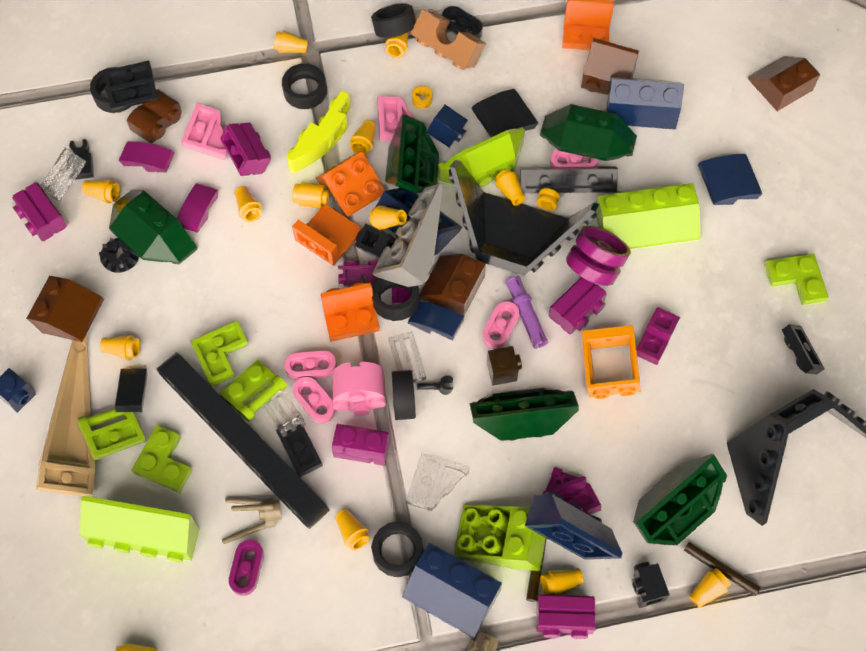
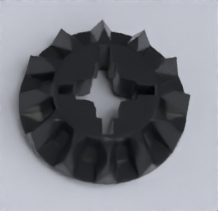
(126, 260)

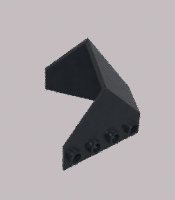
(510, 234)
(760, 449)

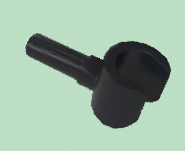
(437, 385)

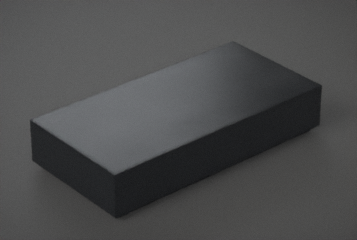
(131, 390)

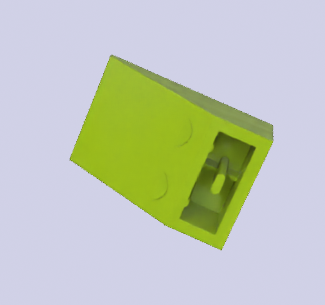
(499, 537)

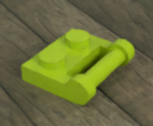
(248, 386)
(111, 437)

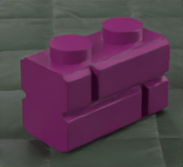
(245, 149)
(39, 212)
(577, 305)
(360, 444)
(565, 615)

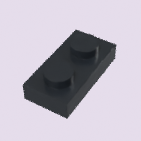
(797, 340)
(300, 451)

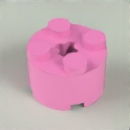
(358, 388)

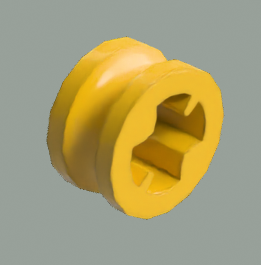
(422, 90)
(548, 199)

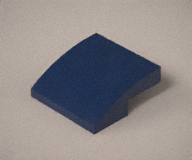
(729, 179)

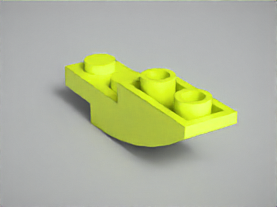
(320, 138)

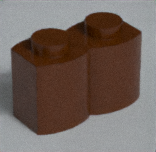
(154, 117)

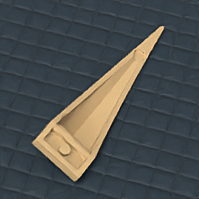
(65, 457)

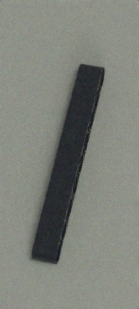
(243, 440)

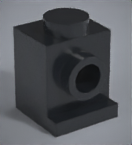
(368, 236)
(649, 584)

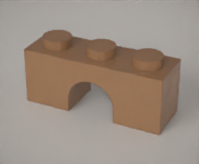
(431, 31)

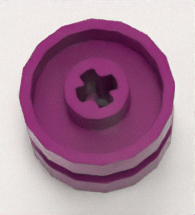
(598, 255)

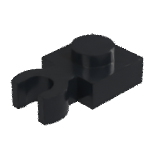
(82, 152)

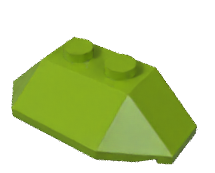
(488, 157)

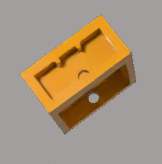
(604, 339)

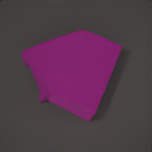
(574, 491)

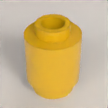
(310, 195)

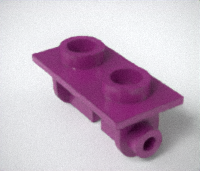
(352, 273)

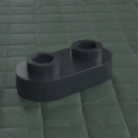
(463, 21)

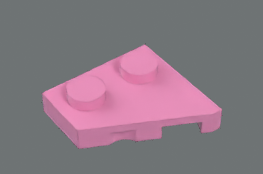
(389, 114)
(205, 132)

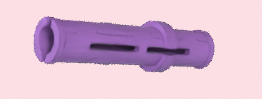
(526, 311)

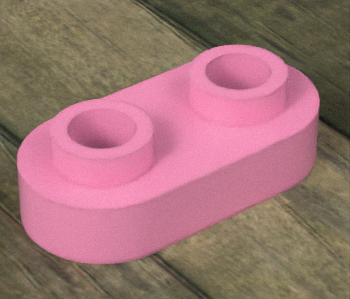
(571, 160)
(501, 327)
(310, 362)
(315, 400)

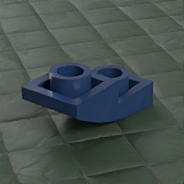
(436, 319)

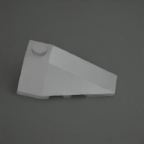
(414, 249)

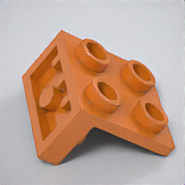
(585, 22)
(352, 183)
(326, 234)
(349, 311)

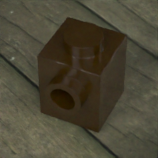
(503, 365)

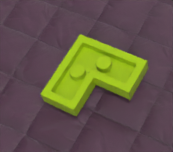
(802, 271)
(212, 350)
(155, 461)

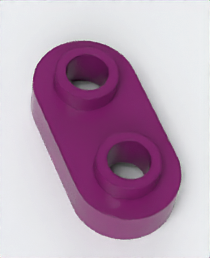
(246, 568)

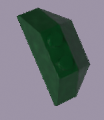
(589, 133)
(412, 157)
(150, 229)
(524, 413)
(680, 501)

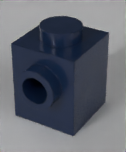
(447, 126)
(14, 390)

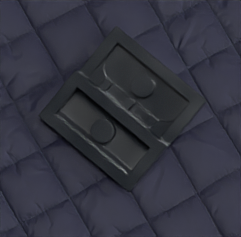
(130, 85)
(504, 112)

